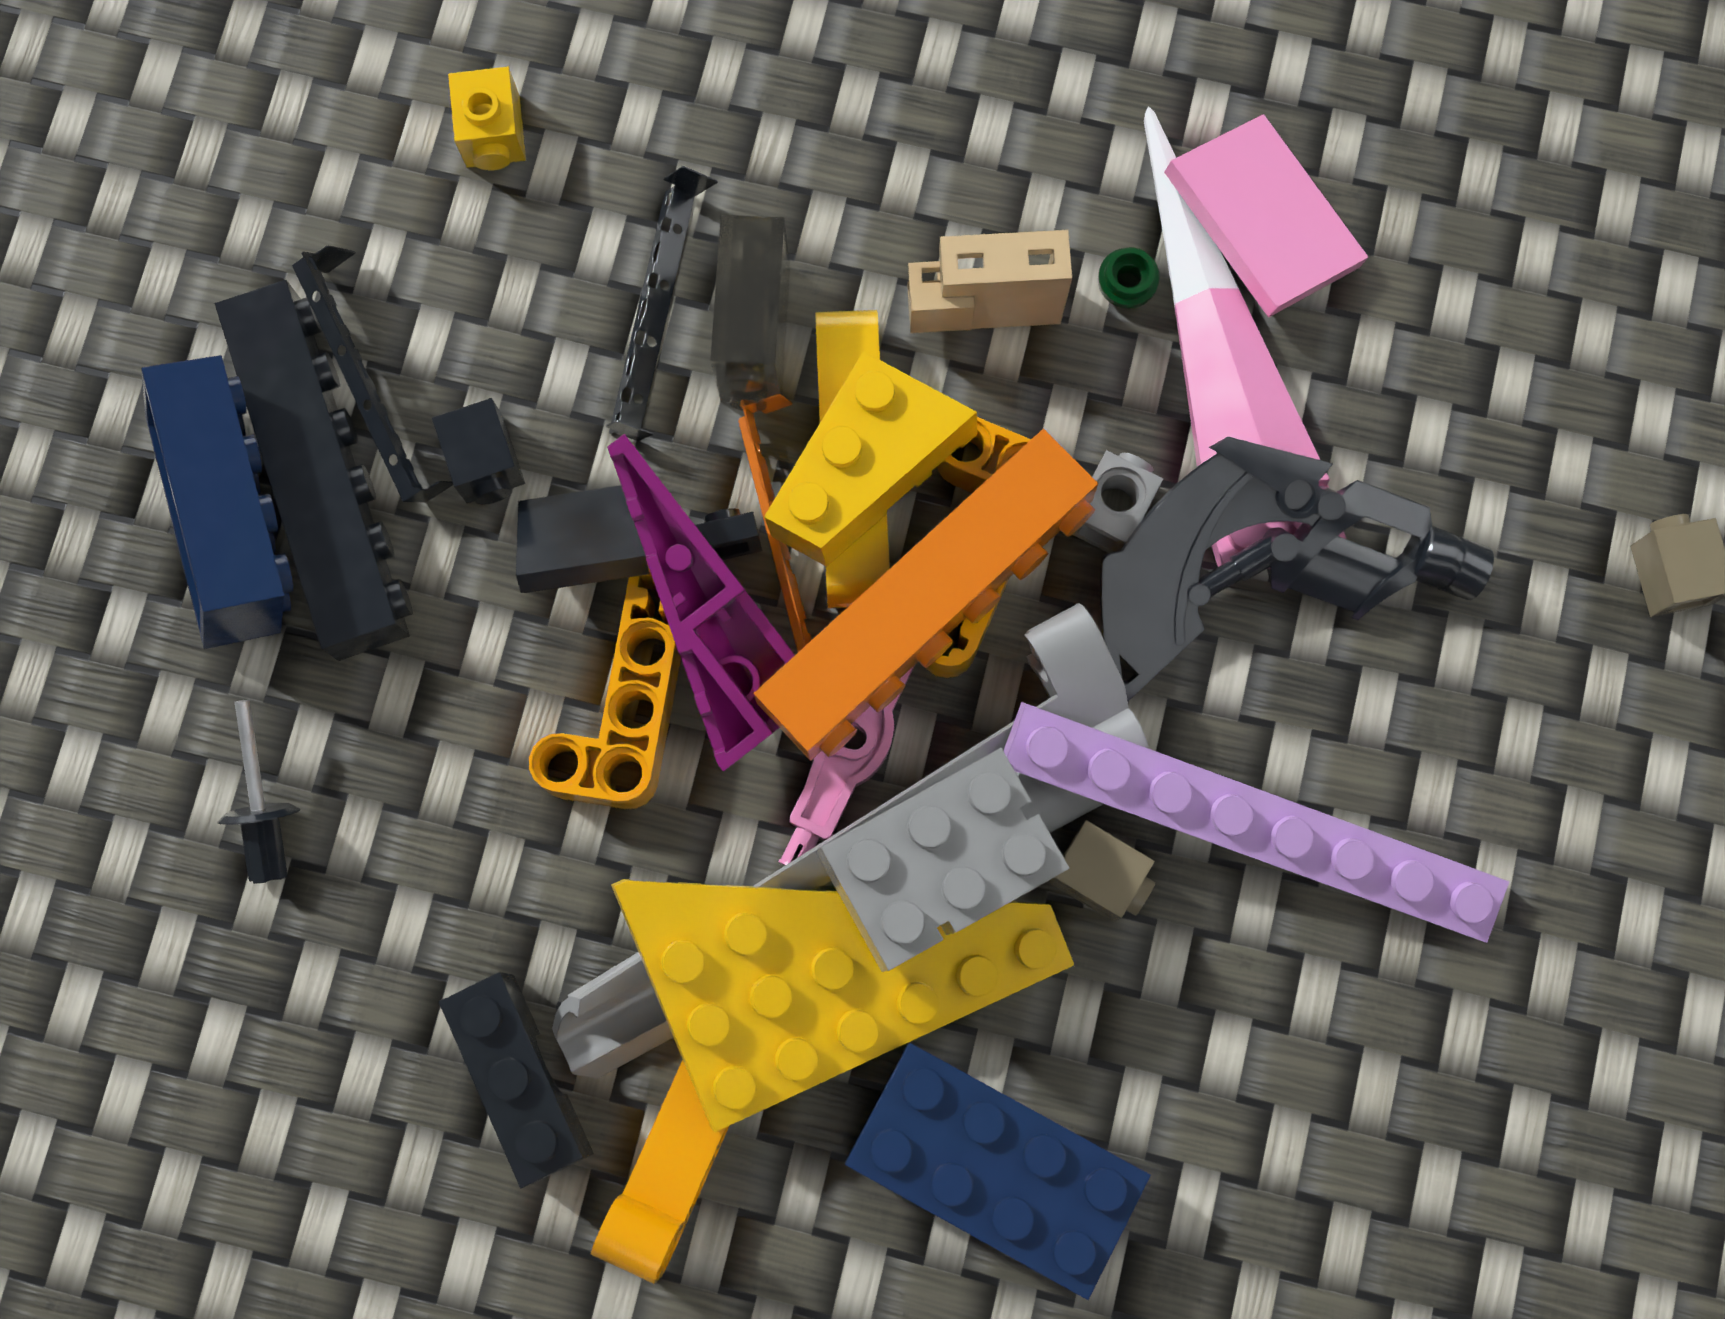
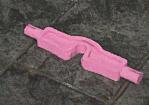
(835, 779)

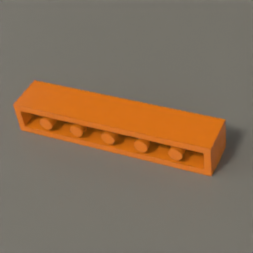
(927, 595)

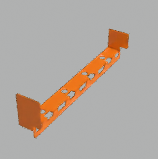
(766, 497)

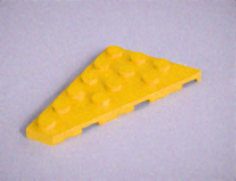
(785, 994)

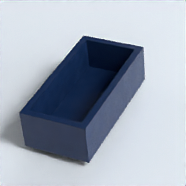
(216, 500)
(998, 1170)

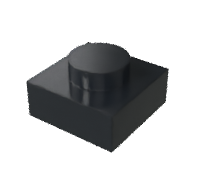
(731, 533)

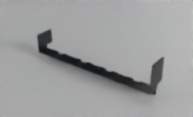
(687, 185)
(362, 387)

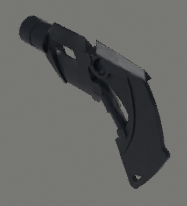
(1154, 582)

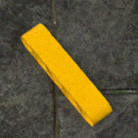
(840, 342)

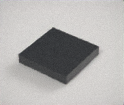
(577, 540)

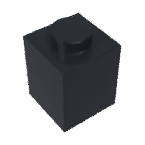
(479, 452)

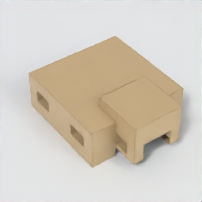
(1000, 293)

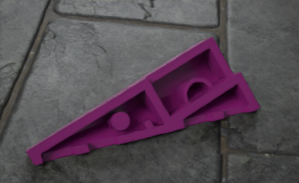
(713, 620)

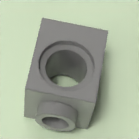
(1135, 477)

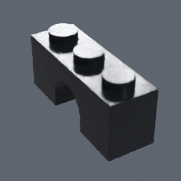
(512, 1080)

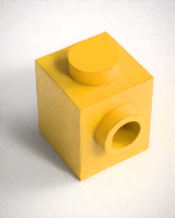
(487, 118)

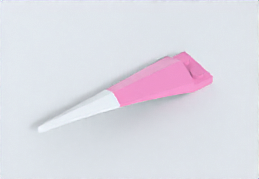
(1224, 358)

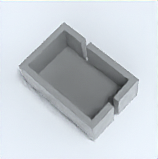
(941, 860)

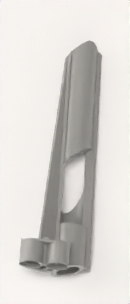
(619, 1011)

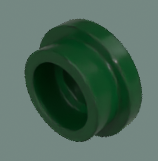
(1130, 261)

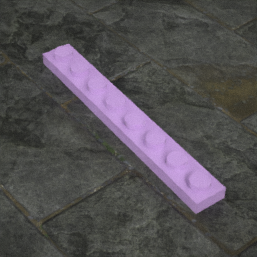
(1253, 822)

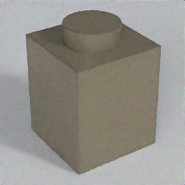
(1680, 564)
(1105, 873)

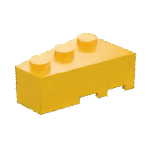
(864, 457)

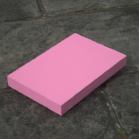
(1265, 215)

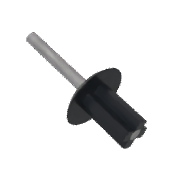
(260, 821)

